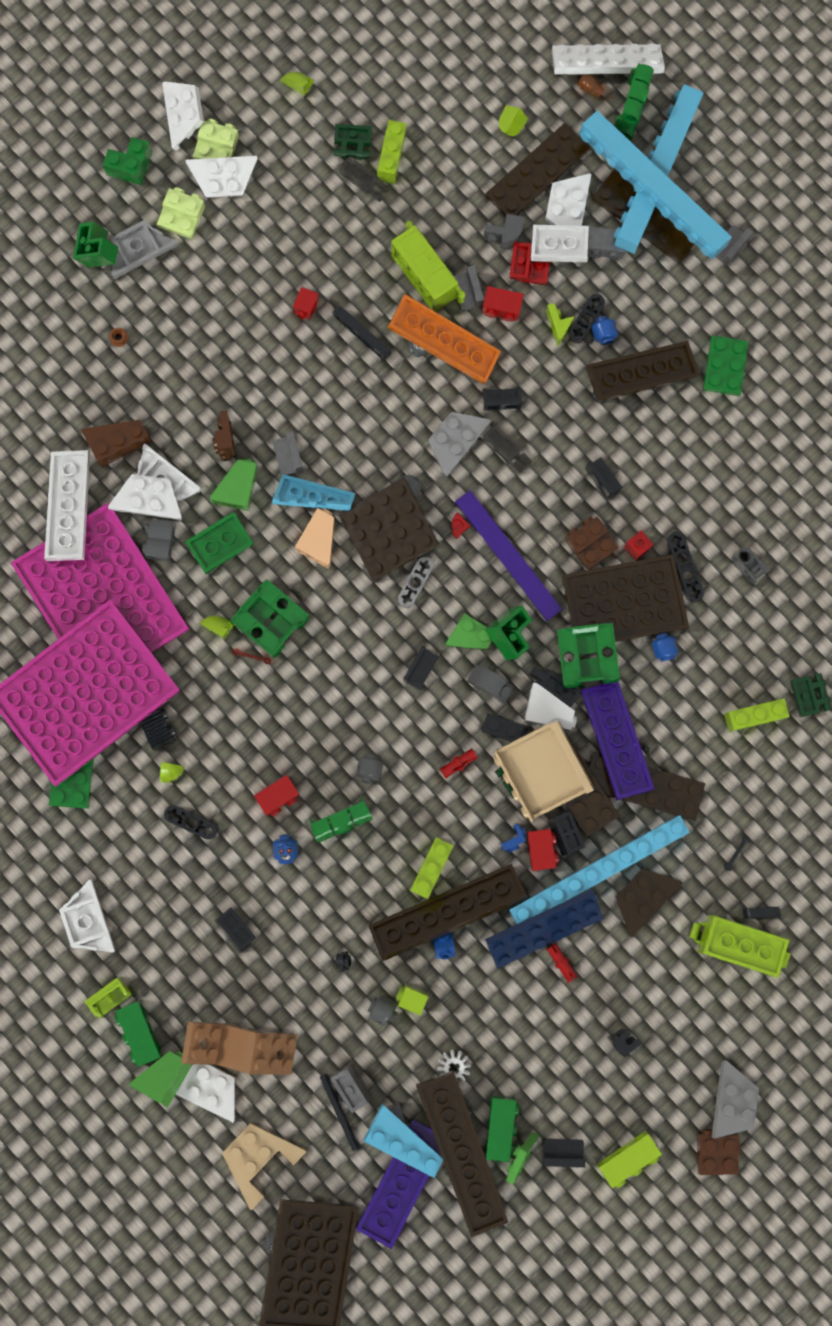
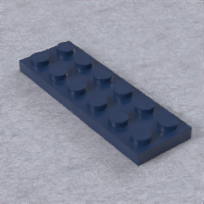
(544, 929)

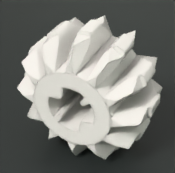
(455, 1059)

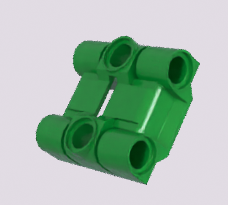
(639, 84)
(259, 609)
(583, 641)
(341, 821)

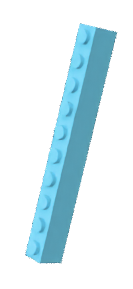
(663, 157)
(654, 185)
(600, 869)

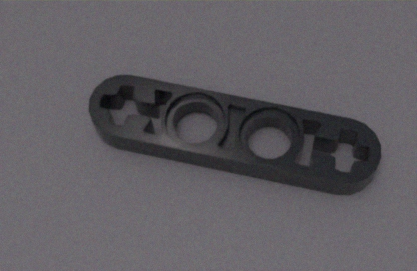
(361, 333)
(683, 567)

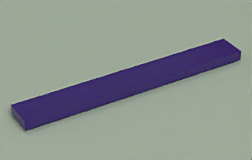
(508, 556)

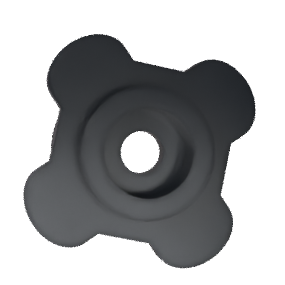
(343, 961)

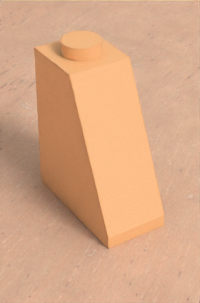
(318, 538)

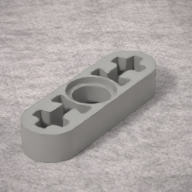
(404, 592)

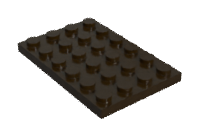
(635, 596)
(309, 1264)

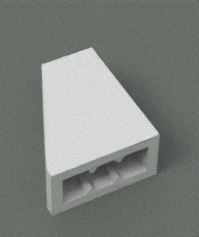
(545, 707)

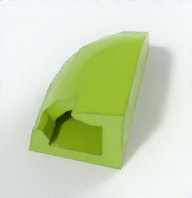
(298, 82)
(512, 120)
(217, 625)
(170, 772)

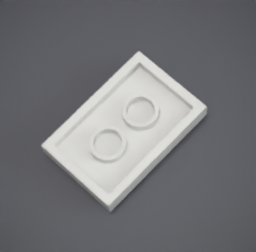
(559, 243)

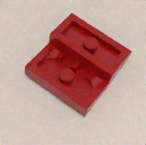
(524, 269)

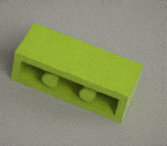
(392, 151)
(756, 715)
(431, 868)
(412, 998)
(629, 1160)

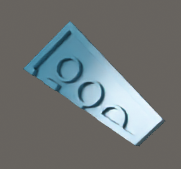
(304, 493)
(398, 1140)

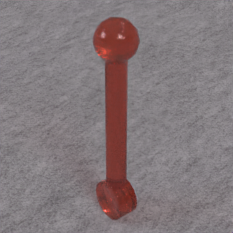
(236, 652)

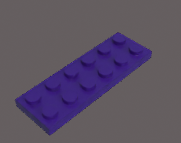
(617, 740)
(396, 1194)

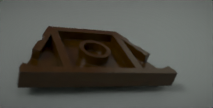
(644, 897)

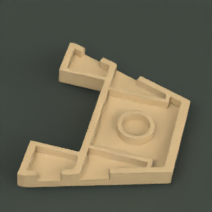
(251, 1153)

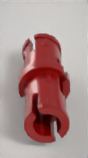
(458, 763)
(562, 962)

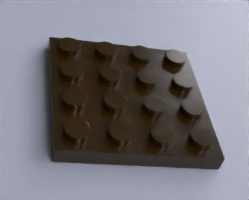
(389, 529)

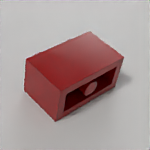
(502, 304)
(277, 796)
(542, 850)

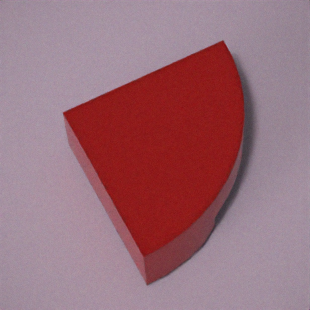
(459, 525)

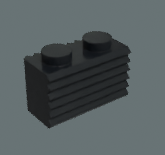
(157, 729)

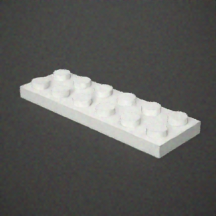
(605, 58)
(67, 505)

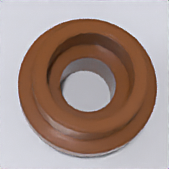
(116, 332)

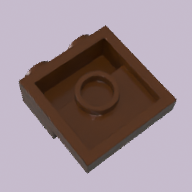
(223, 440)
(591, 542)
(717, 1155)

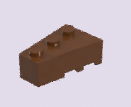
(115, 440)

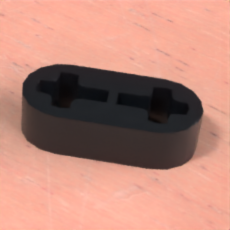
(761, 912)

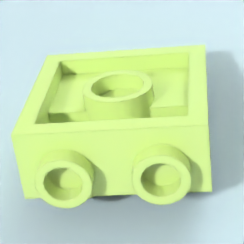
(215, 140)
(181, 212)

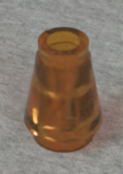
(590, 85)

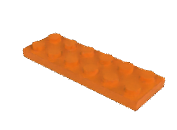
(444, 339)

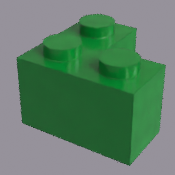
(131, 165)
(93, 247)
(506, 632)

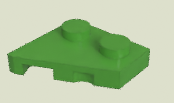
(469, 635)
(522, 1154)

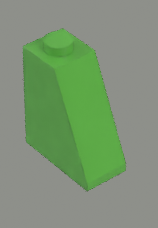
(237, 486)
(162, 1078)

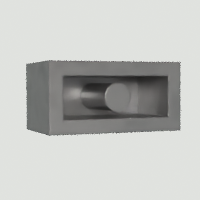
(601, 244)

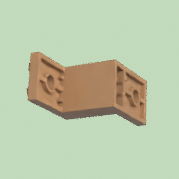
(239, 1048)

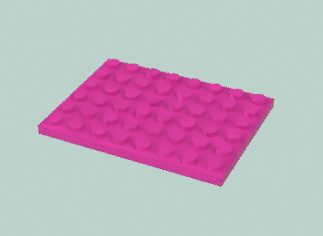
(111, 571)
(84, 693)

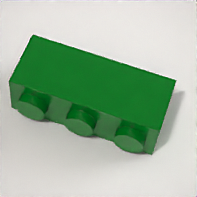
(138, 1033)
(501, 1128)

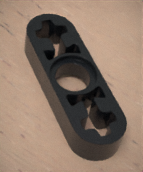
(597, 310)
(188, 814)

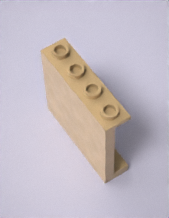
(543, 770)

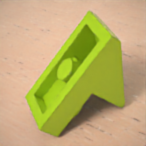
(558, 326)

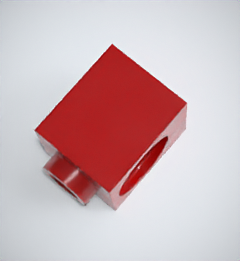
(305, 303)
(638, 545)

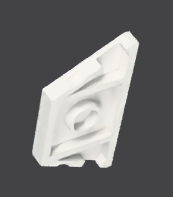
(183, 111)
(222, 175)
(568, 201)
(156, 466)
(147, 497)
(86, 921)
(210, 1089)

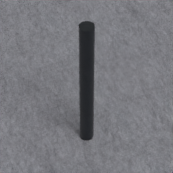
(339, 1112)

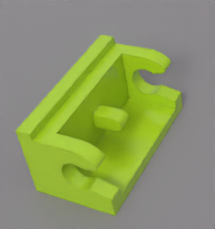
(108, 997)

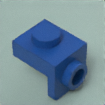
(513, 844)
(444, 946)

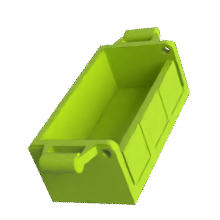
(425, 269)
(742, 945)

